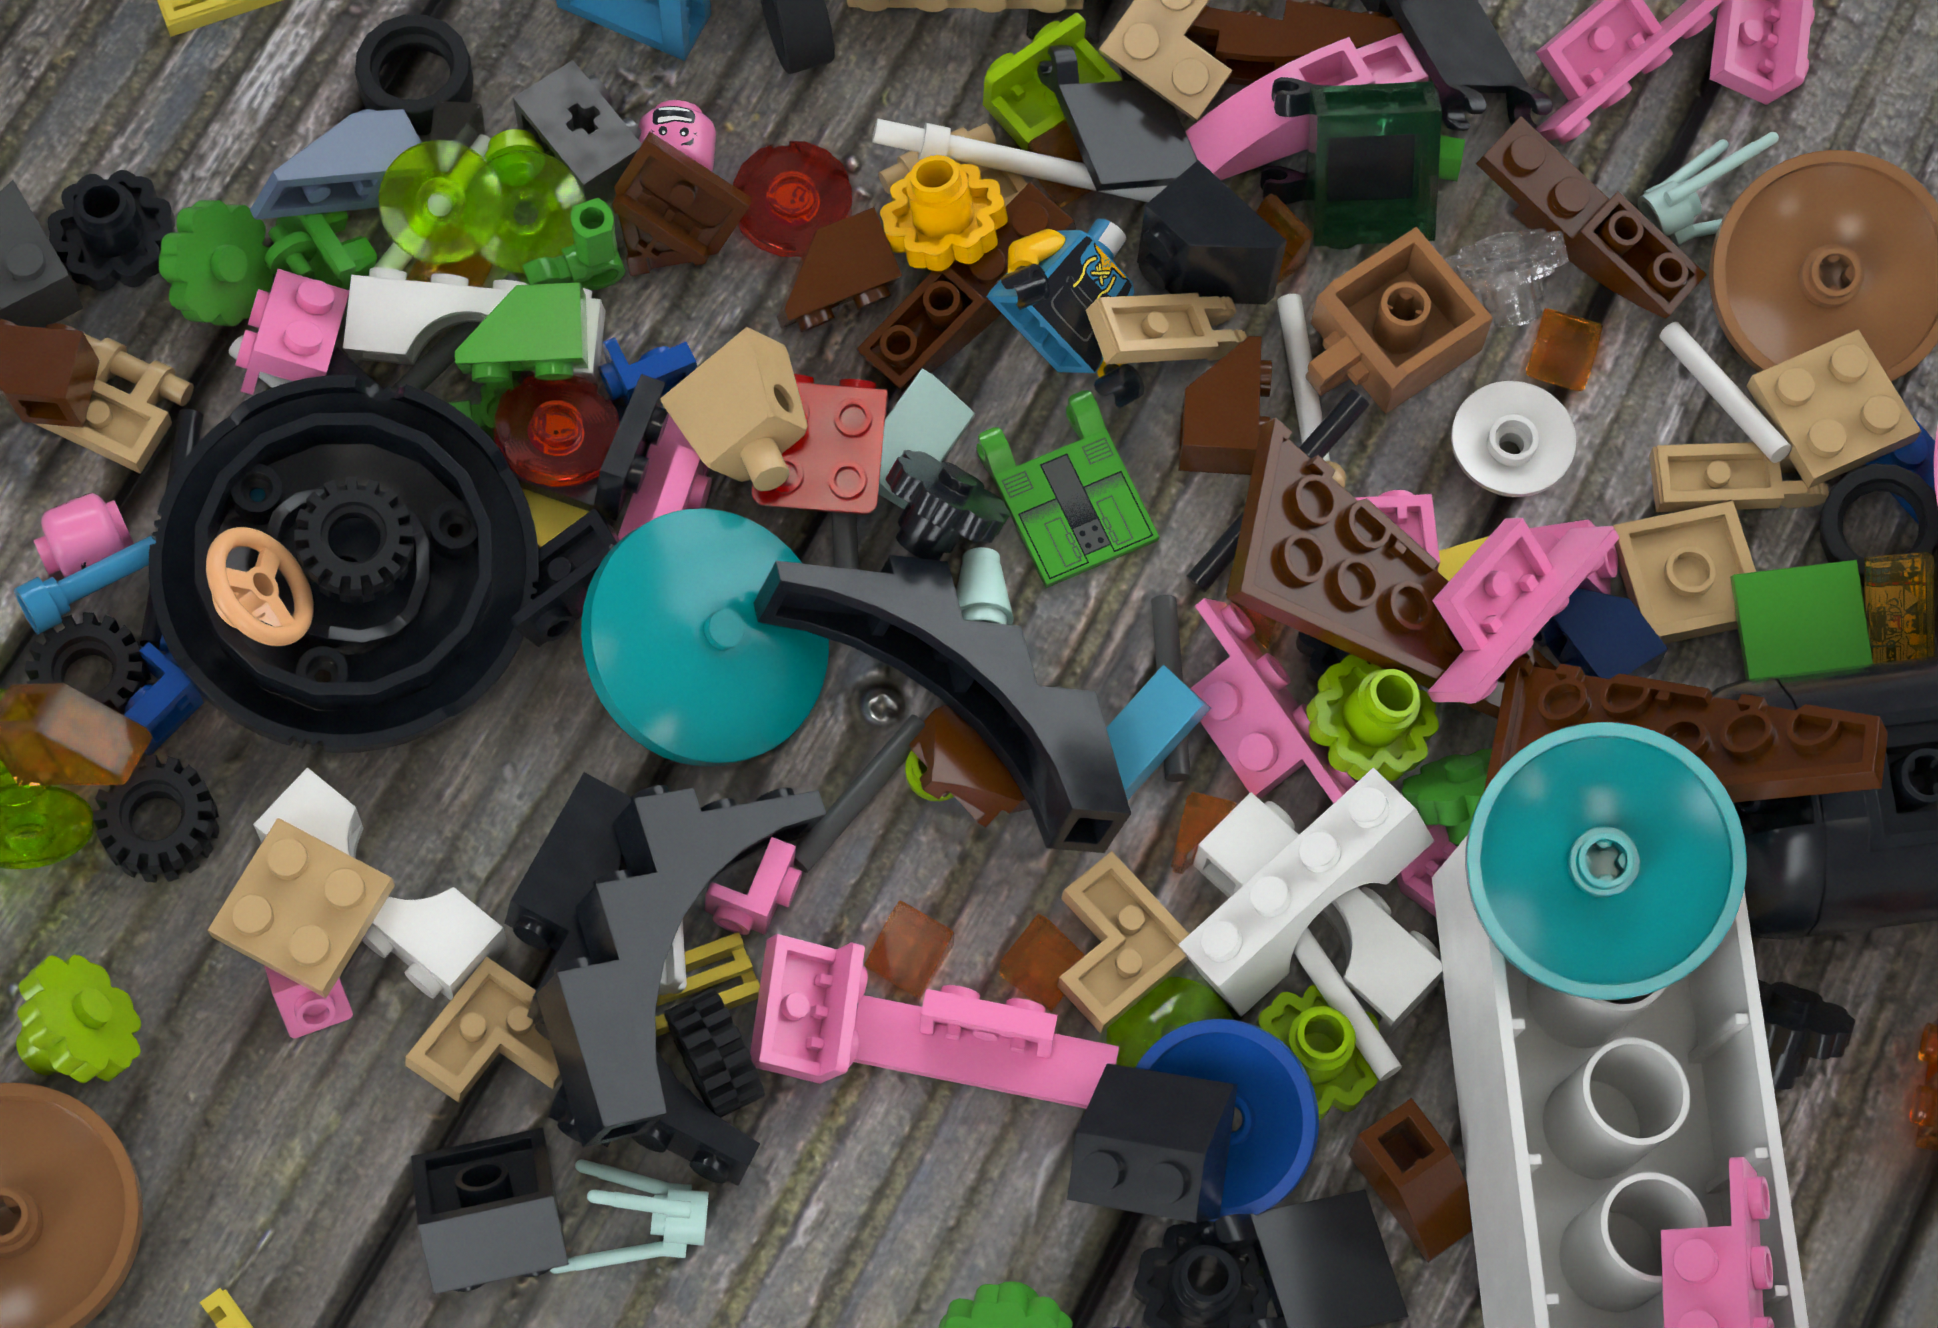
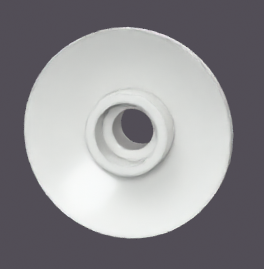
(1519, 415)

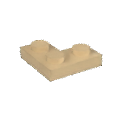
(1154, 50)
(1135, 947)
(475, 1027)

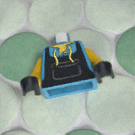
(1047, 295)

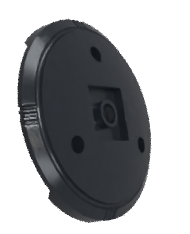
(392, 661)

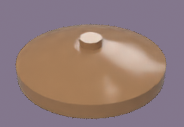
(1827, 252)
(64, 1210)

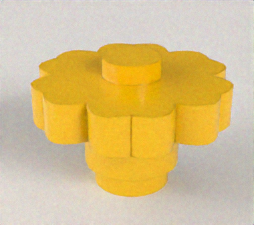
(943, 214)

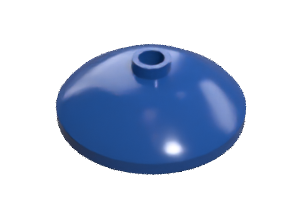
(1272, 1094)

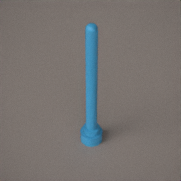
(49, 600)

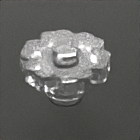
(1510, 271)

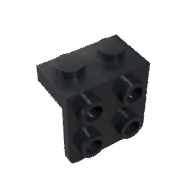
(625, 462)

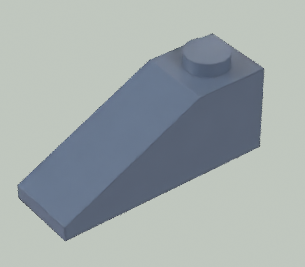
(338, 168)

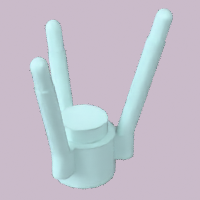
(1675, 201)
(675, 1210)

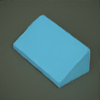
(1153, 727)

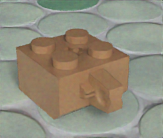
(1396, 323)

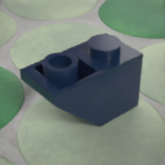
(1603, 636)

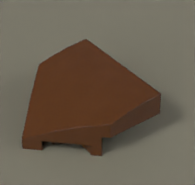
(673, 208)
(965, 767)

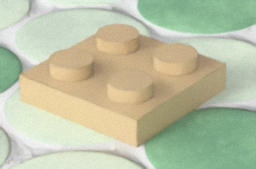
(1834, 408)
(1682, 569)
(301, 907)

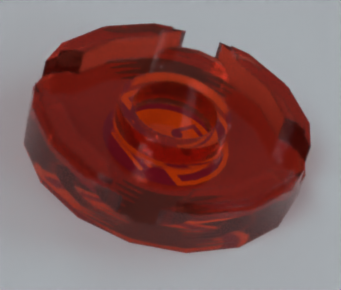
(792, 196)
(555, 430)

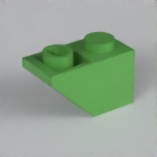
(529, 330)

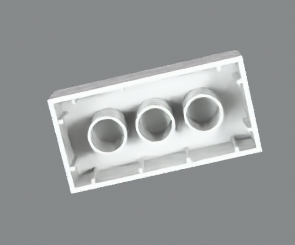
(1606, 1127)

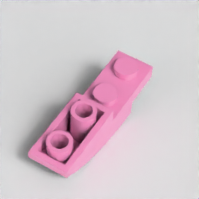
(1249, 133)

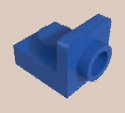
(660, 363)
(167, 702)

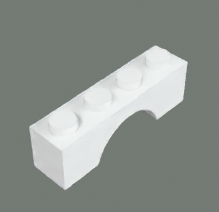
(397, 317)
(1354, 843)
(435, 936)
(1382, 961)

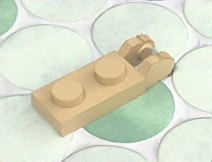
(1163, 327)
(1725, 472)

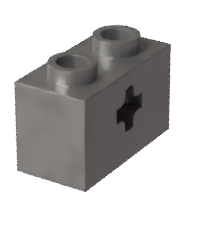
(579, 128)

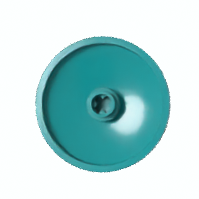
(681, 645)
(1605, 861)

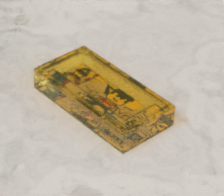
(1900, 606)

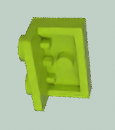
(1019, 97)

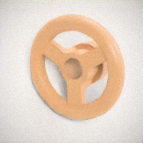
(253, 595)

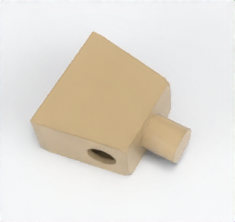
(741, 410)

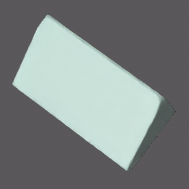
(923, 420)

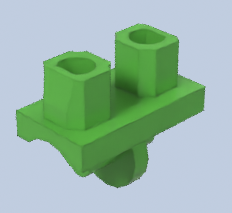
(311, 249)

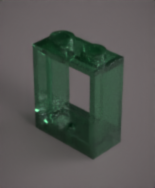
(1373, 112)

